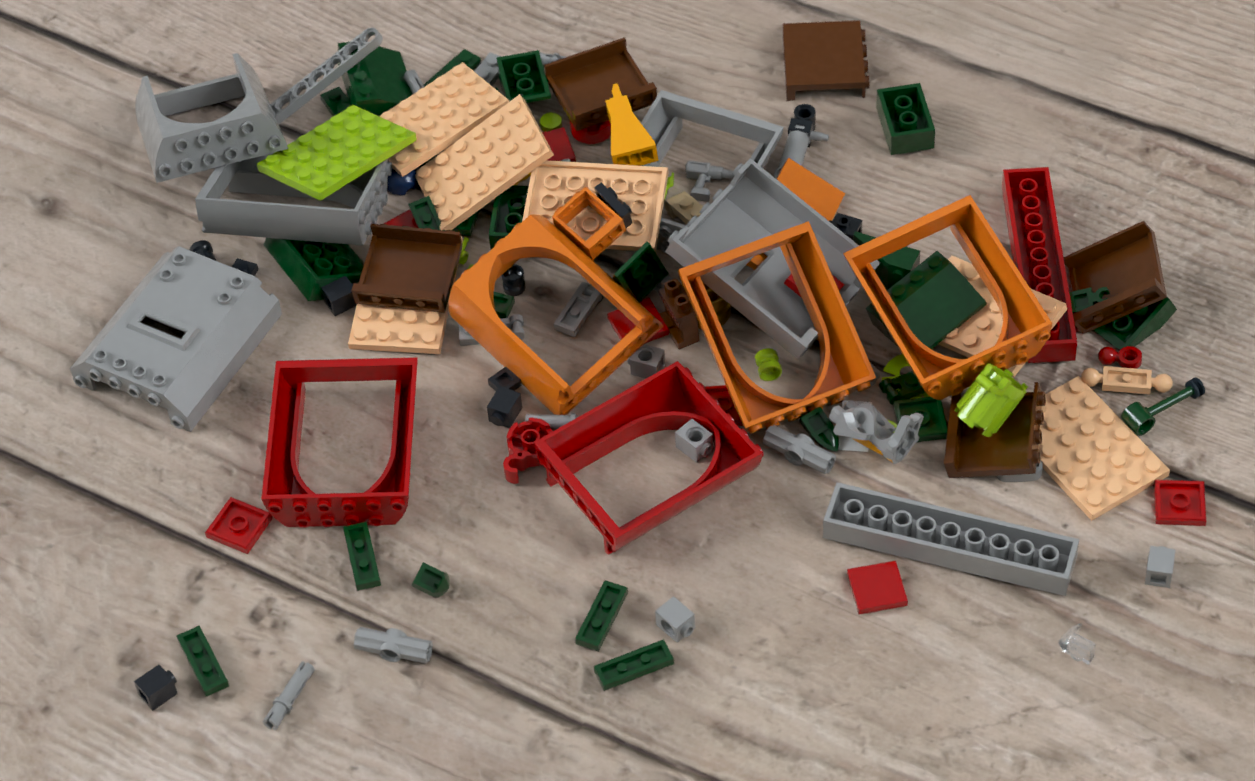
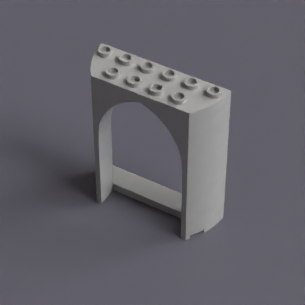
(665, 122)
(189, 148)
(290, 221)

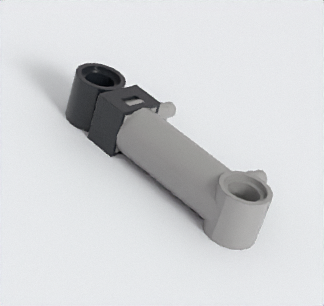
(800, 135)

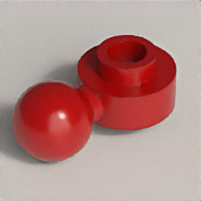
(1127, 357)

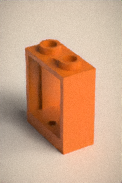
(603, 237)

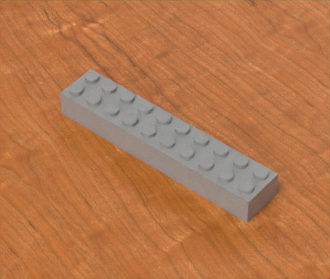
(951, 538)

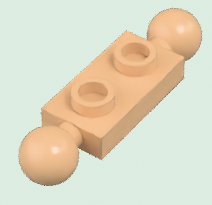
(1127, 380)

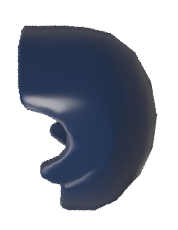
(400, 185)

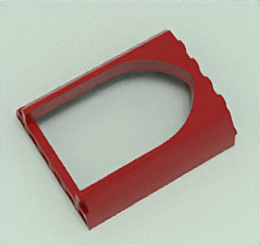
(653, 405)
(284, 490)

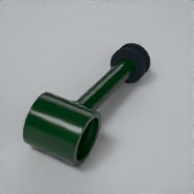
(1141, 418)

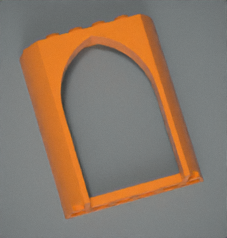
(474, 309)
(1024, 319)
(842, 357)

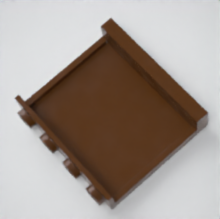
(824, 56)
(587, 80)
(1125, 265)
(409, 268)
(1007, 452)

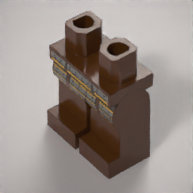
(679, 314)

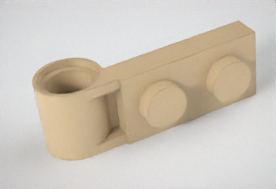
(682, 206)

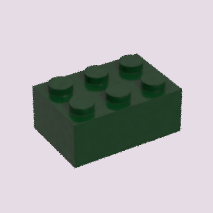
(905, 119)

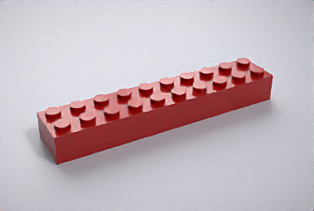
(1038, 251)

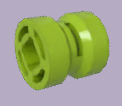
(768, 364)

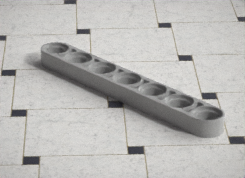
(330, 74)

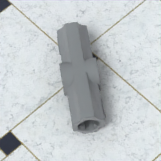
(799, 449)
(393, 645)

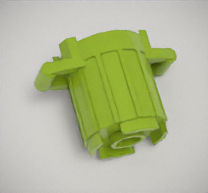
(990, 399)

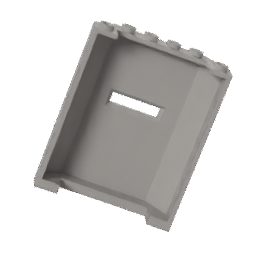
(748, 211)
(223, 324)

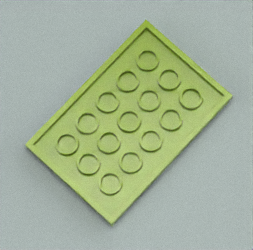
(336, 152)

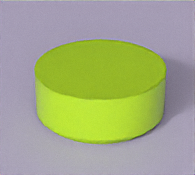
(550, 121)

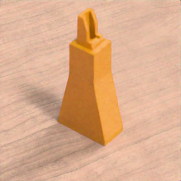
(629, 138)

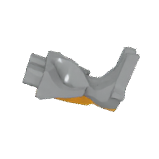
(874, 431)

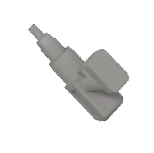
(703, 173)

